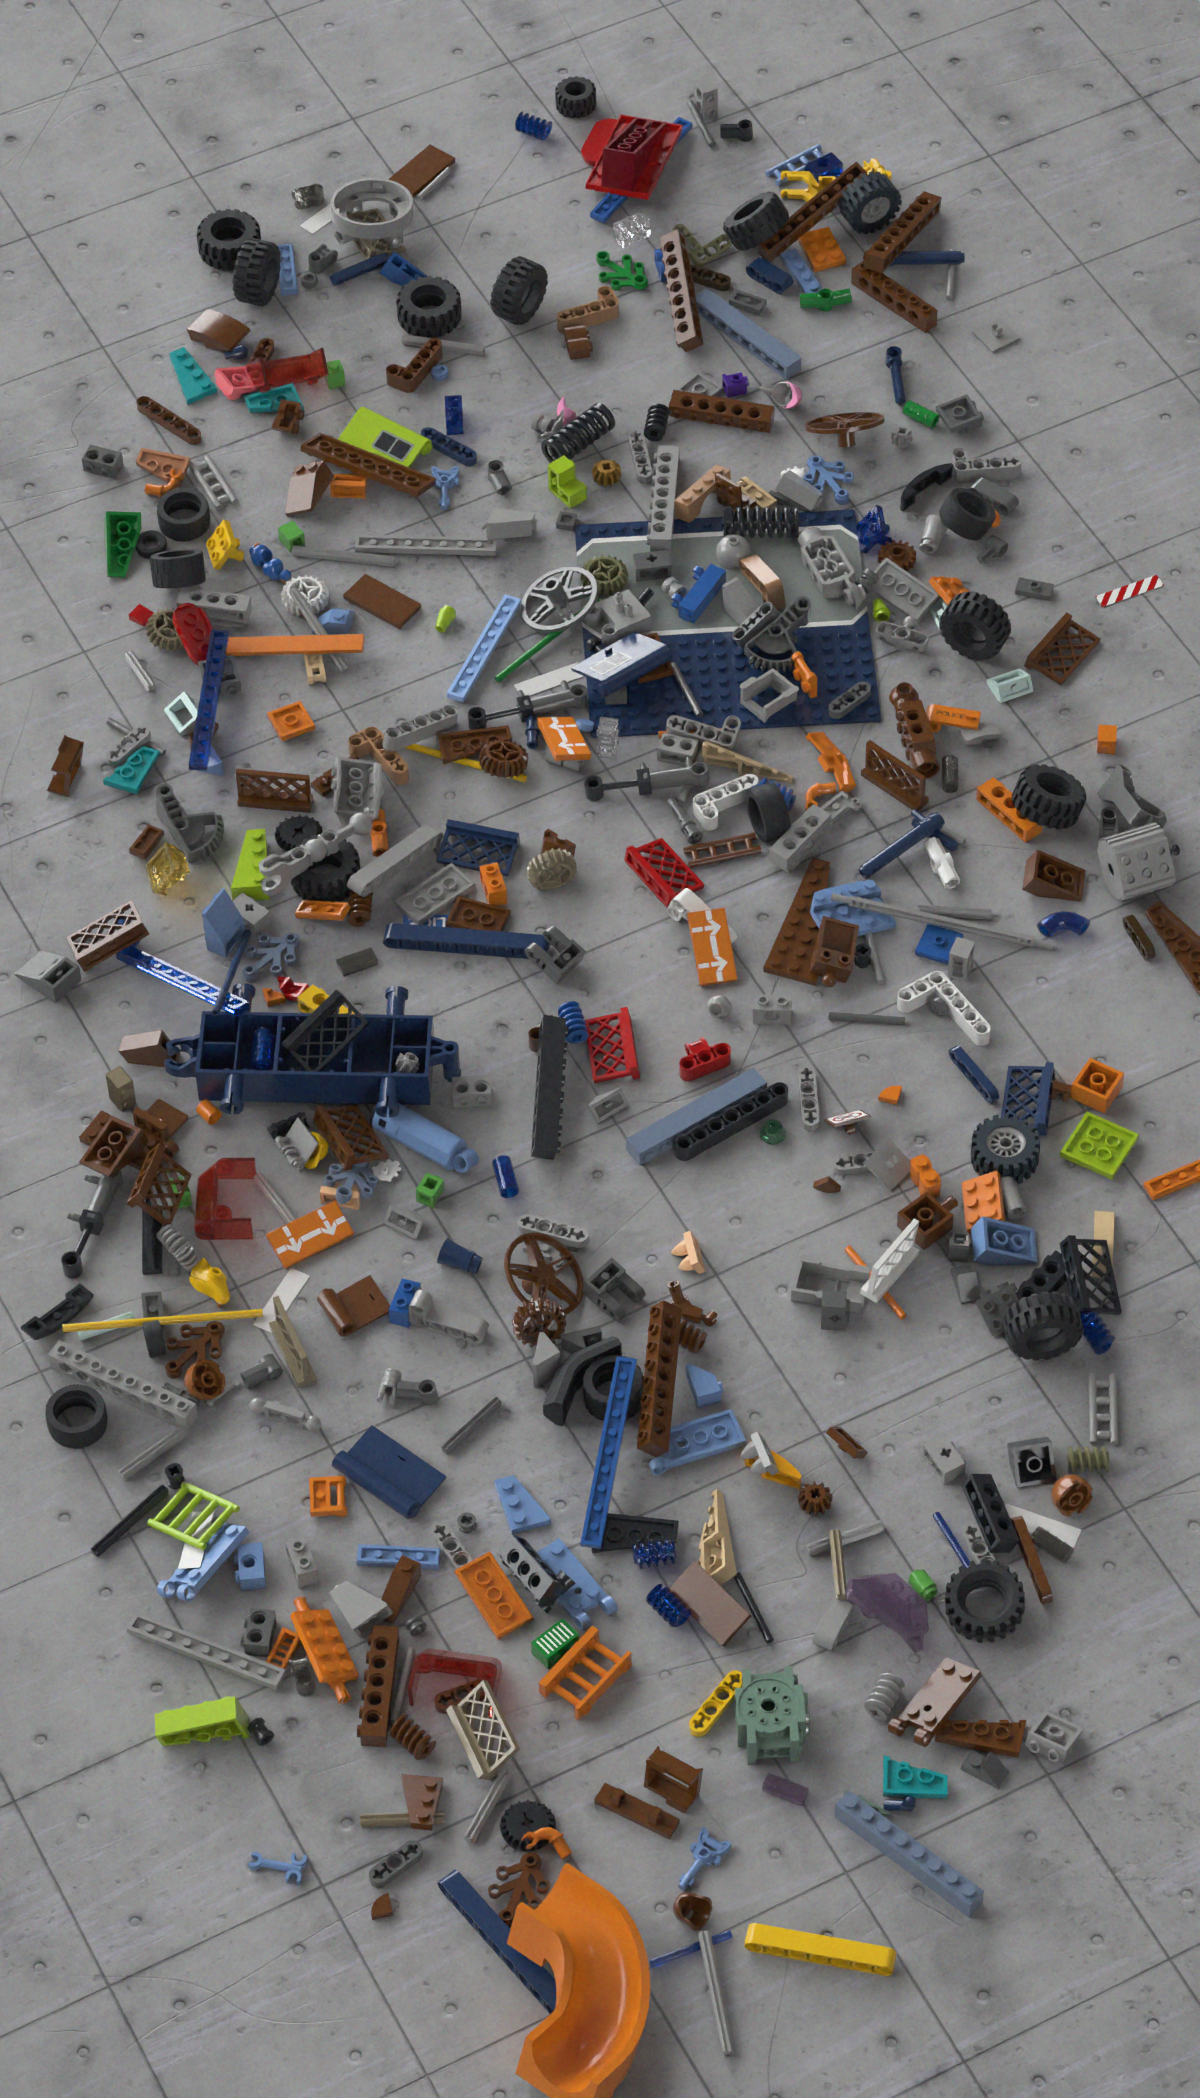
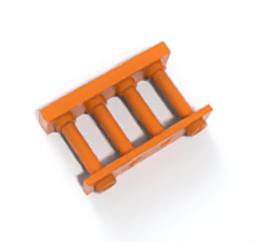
(575, 1656)

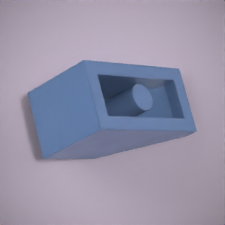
(703, 1386)

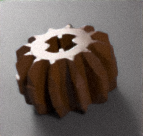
(815, 1498)

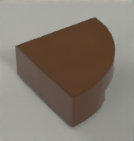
(827, 1185)
(382, 1907)

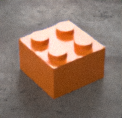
(1097, 1085)

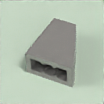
(799, 490)
(510, 523)
(737, 601)
(359, 1607)

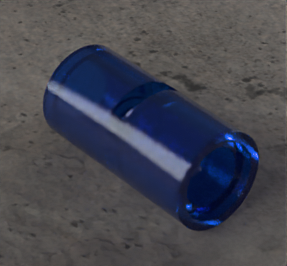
(505, 1176)

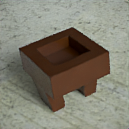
(1061, 1088)

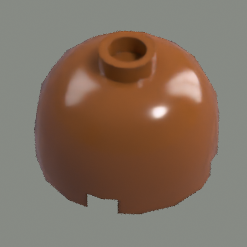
(204, 1380)
(1071, 1494)

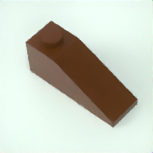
(400, 1586)

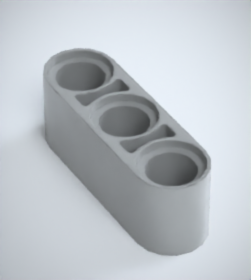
(833, 1623)

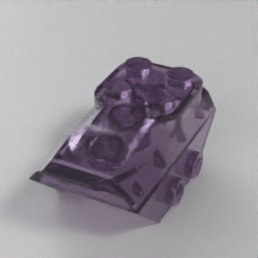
(893, 1604)

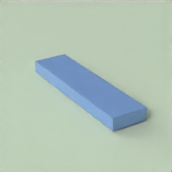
(287, 274)
(389, 1556)

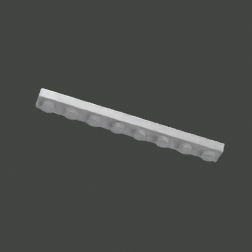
(425, 545)
(206, 1651)

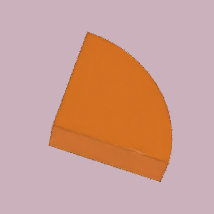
(273, 997)
(890, 1094)

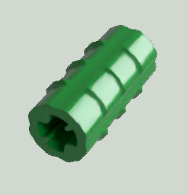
(921, 414)

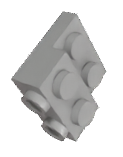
(1053, 1737)

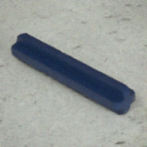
(946, 841)

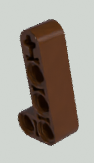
(416, 371)

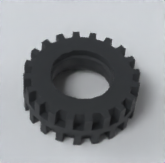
(984, 1576)

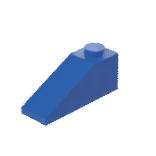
(400, 270)

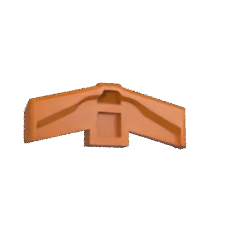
(833, 761)

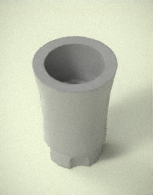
(932, 534)

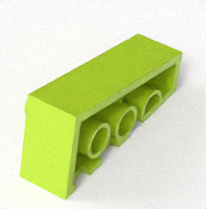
(247, 874)

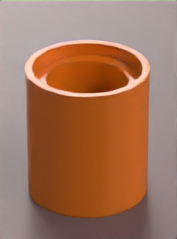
(208, 1112)

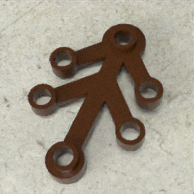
(194, 1345)
(519, 1885)

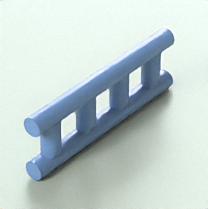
(802, 157)

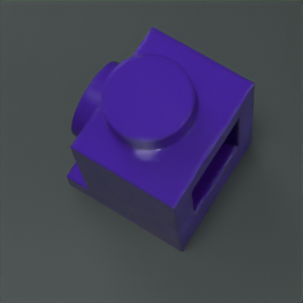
(735, 384)

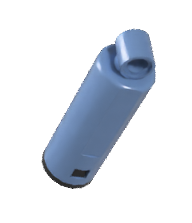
(426, 1139)

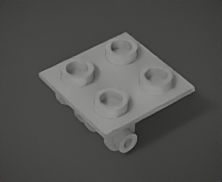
(297, 1145)

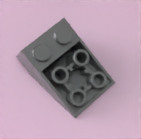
(50, 974)

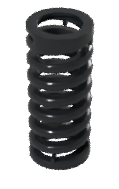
(574, 426)
(761, 522)

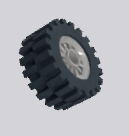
(870, 202)
(1006, 1147)

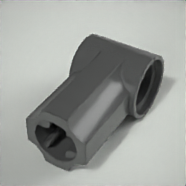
(498, 477)
(266, 1368)
(417, 1391)

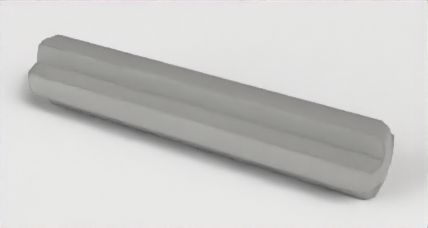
(140, 671)

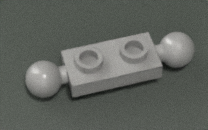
(285, 1414)

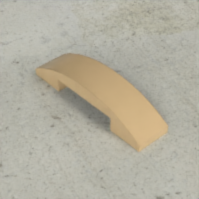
(1103, 1231)

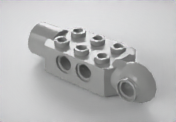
(829, 567)

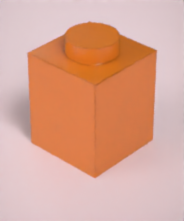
(1106, 739)

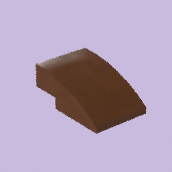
(217, 330)

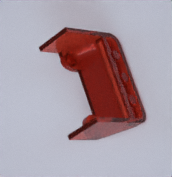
(288, 370)
(215, 1220)
(458, 1664)

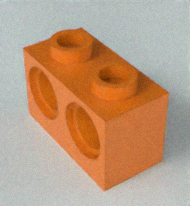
(493, 884)

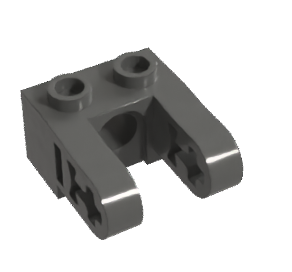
(557, 966)
(604, 1281)

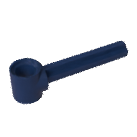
(894, 362)

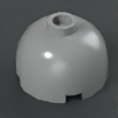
(731, 550)

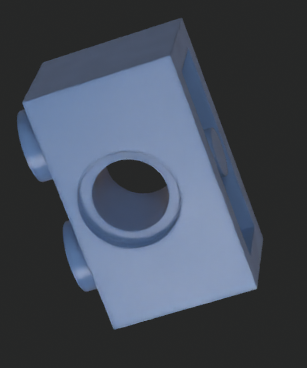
(252, 1577)

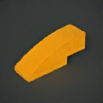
(787, 1472)

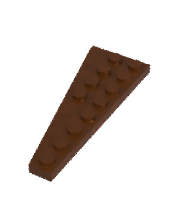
(798, 935)
(1179, 939)

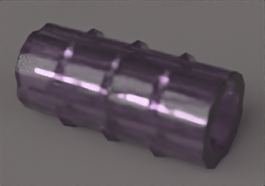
(785, 1789)

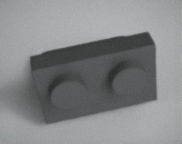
(995, 1304)

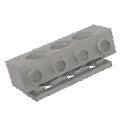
(220, 607)
(800, 839)

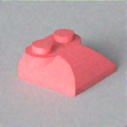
(234, 381)

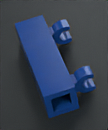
(701, 594)

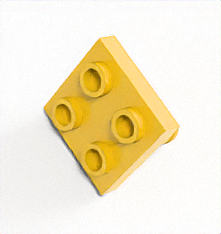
(223, 545)

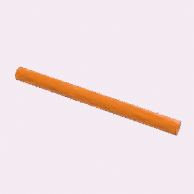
(887, 1297)

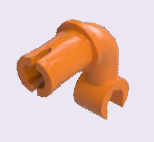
(163, 489)
(817, 790)
(553, 1837)

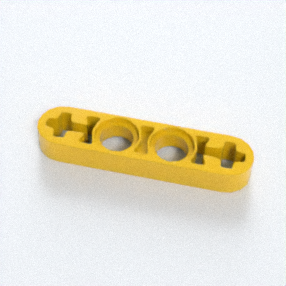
(715, 1702)

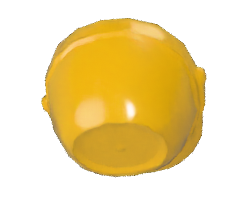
(319, 1152)

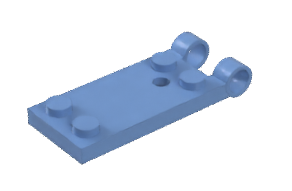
(701, 1439)
(216, 1552)
(576, 1605)

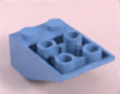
(222, 924)

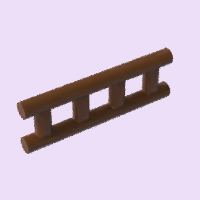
(729, 842)

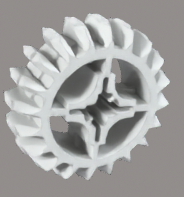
(313, 591)

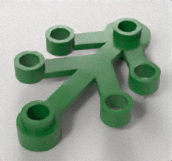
(637, 281)

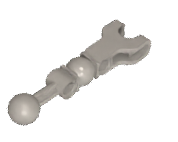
(297, 860)

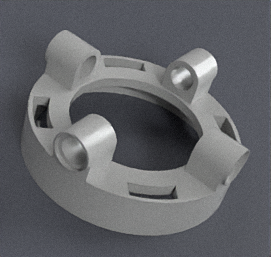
(372, 189)

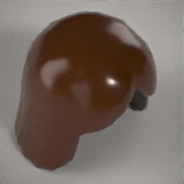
(698, 1904)

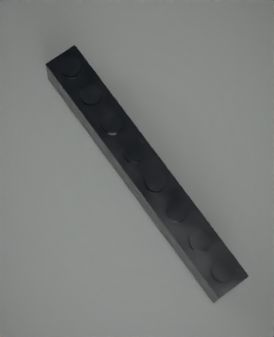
(548, 1087)

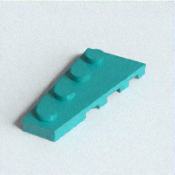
(190, 375)

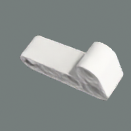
(709, 803)
(689, 902)

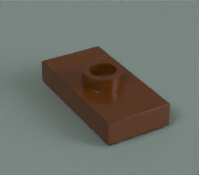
(146, 842)
(846, 1442)

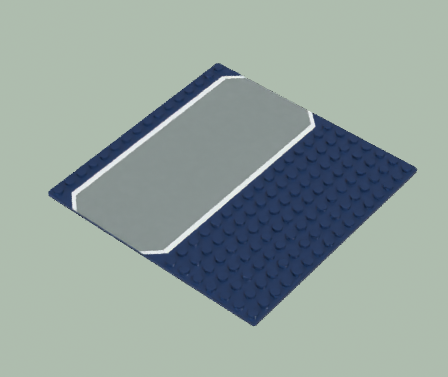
(833, 643)

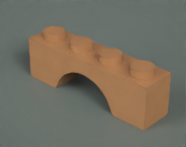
(690, 502)

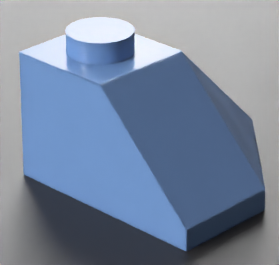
(336, 621)

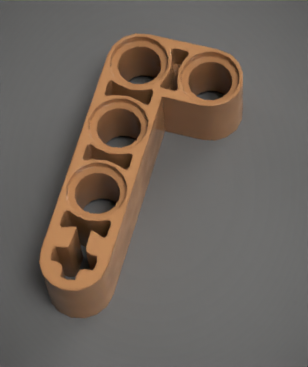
(591, 313)
(764, 580)
(371, 741)

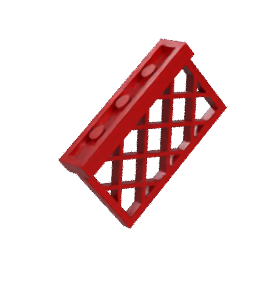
(651, 876)
(626, 1040)

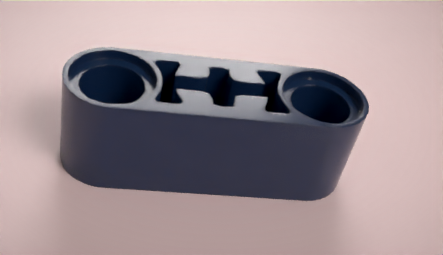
(769, 275)

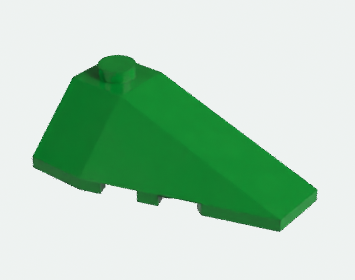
(120, 537)

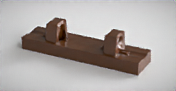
(637, 1811)

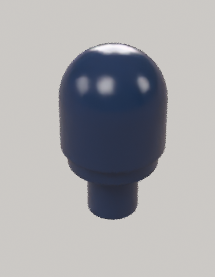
(238, 352)

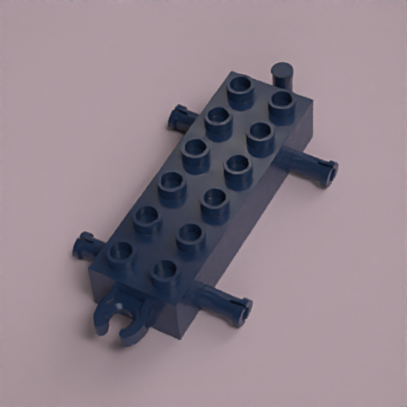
(357, 1075)

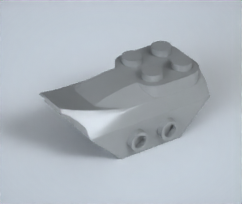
(356, 788)

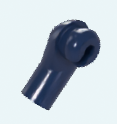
(905, 1805)

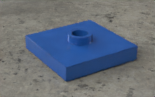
(936, 943)

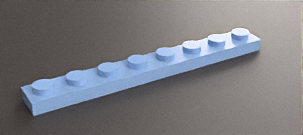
(483, 648)

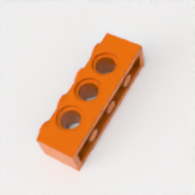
(999, 802)

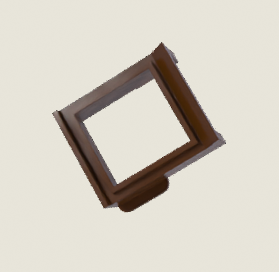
(66, 765)
(677, 1794)

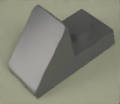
(959, 1247)
(966, 1283)
(580, 1339)
(986, 1769)

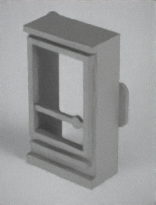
(812, 1266)

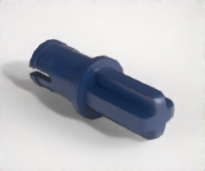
(532, 732)

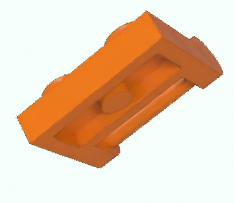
(804, 675)
(321, 1498)

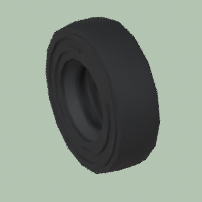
(147, 536)

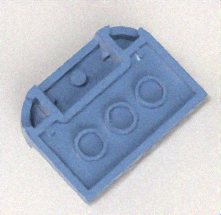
(867, 920)

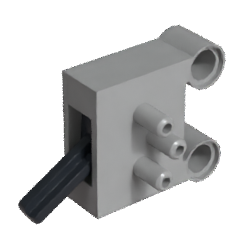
(622, 615)

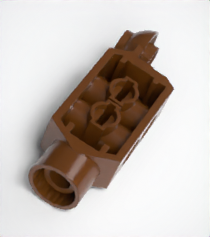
(914, 729)

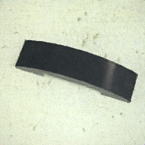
(938, 474)
(63, 1313)

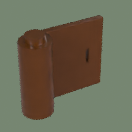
(353, 1306)

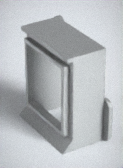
(754, 686)

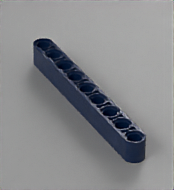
(461, 940)
(496, 1934)

